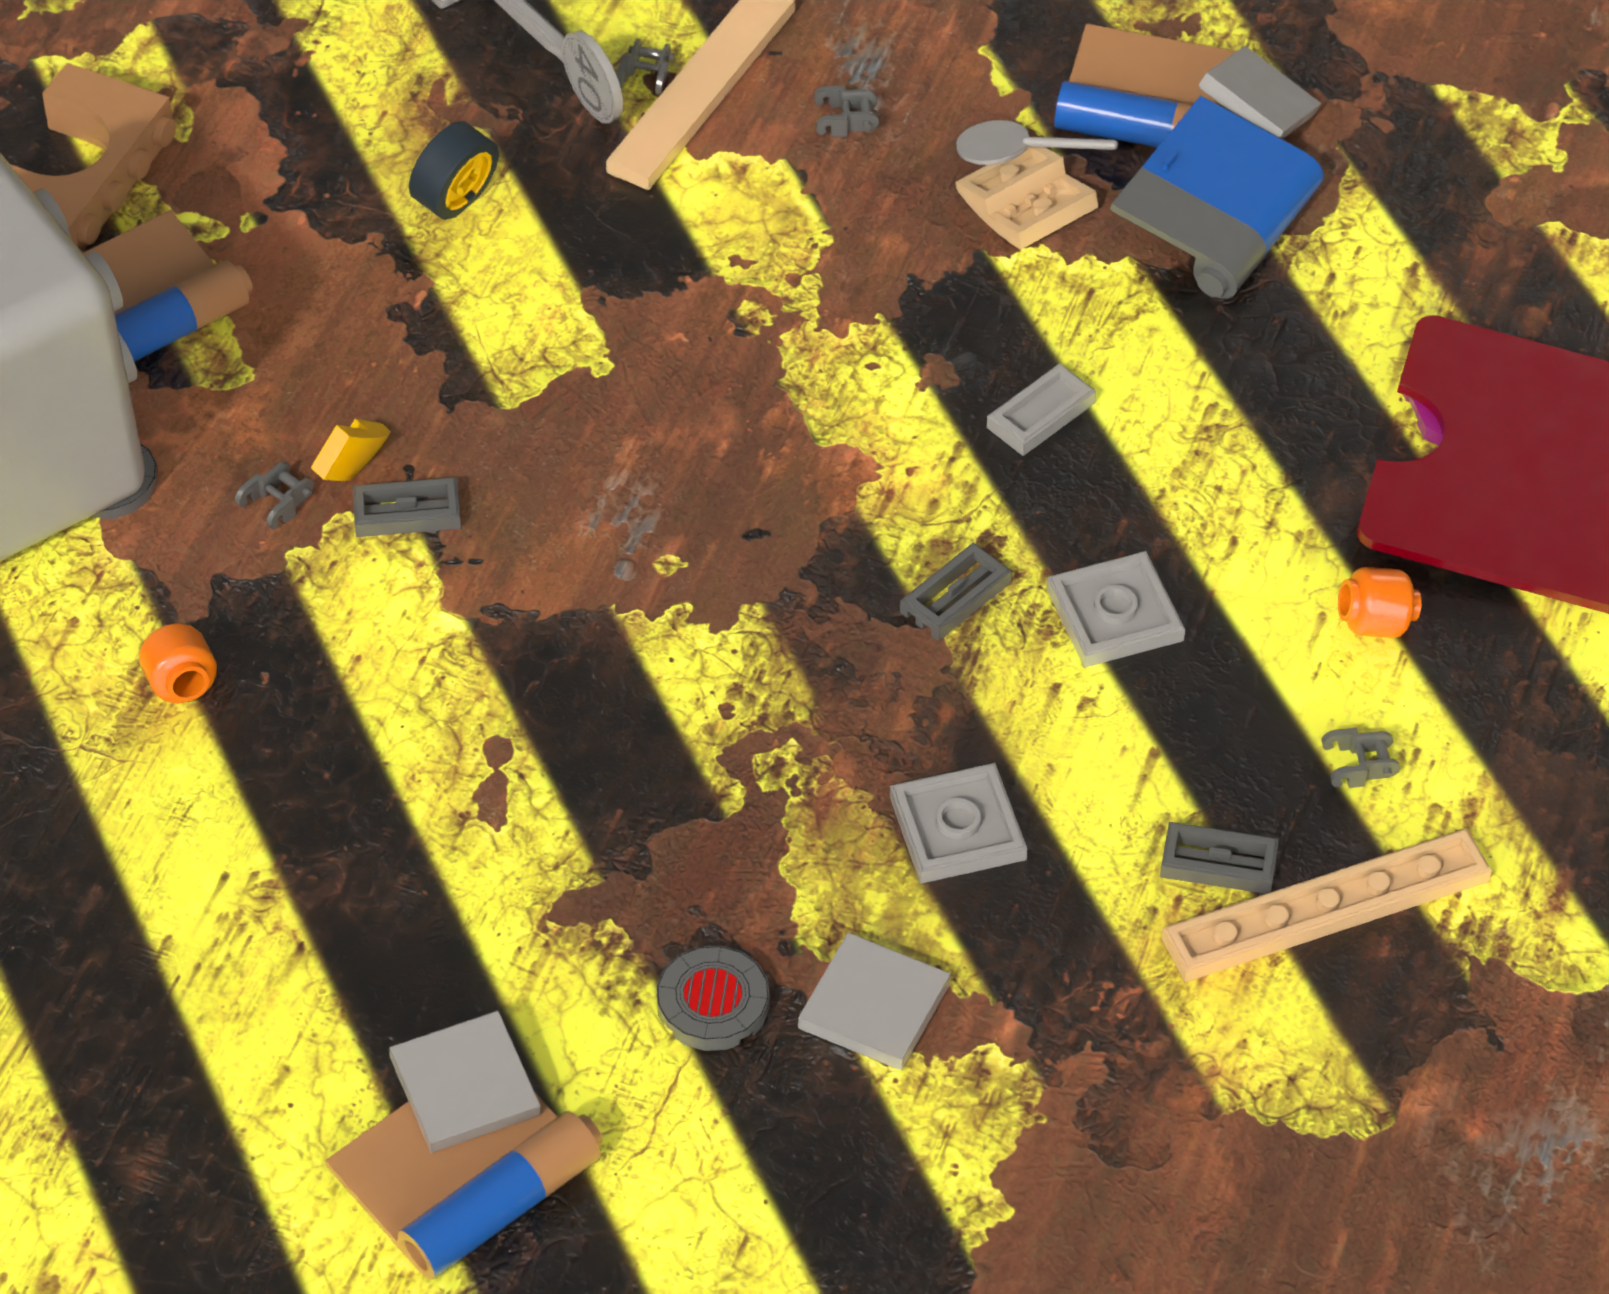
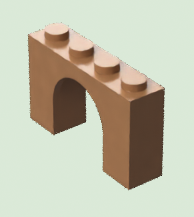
(118, 118)

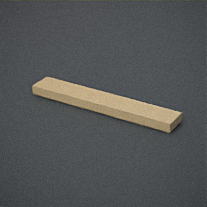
(697, 90)
(1325, 905)

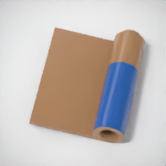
(1133, 85)
(169, 284)
(461, 1196)

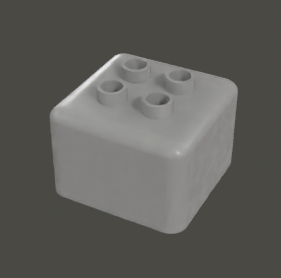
(63, 375)

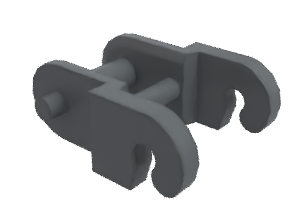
(631, 62)
(847, 100)
(264, 485)
(1360, 743)

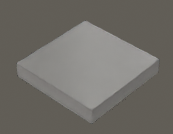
(1259, 93)
(1115, 609)
(958, 823)
(874, 1001)
(464, 1081)

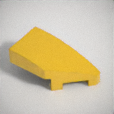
(349, 450)

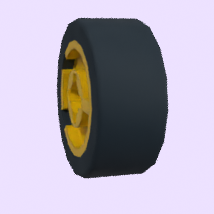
(453, 170)

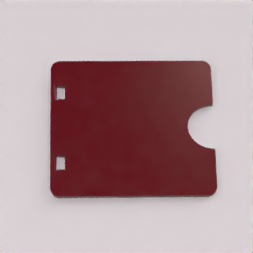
(1518, 469)

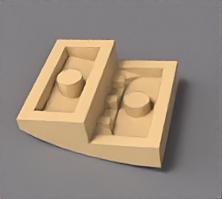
(1027, 196)

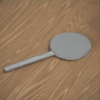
(1004, 140)

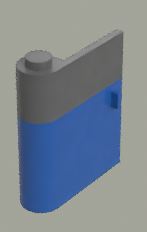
(1220, 193)

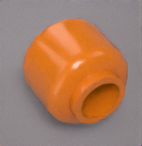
(1378, 602)
(177, 663)

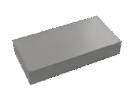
(1041, 409)

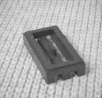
(407, 513)
(963, 596)
(1218, 865)

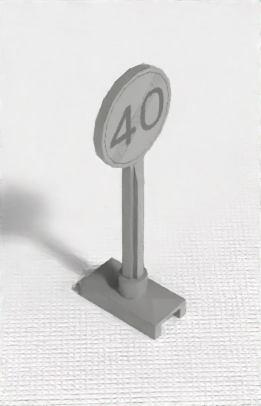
(583, 59)

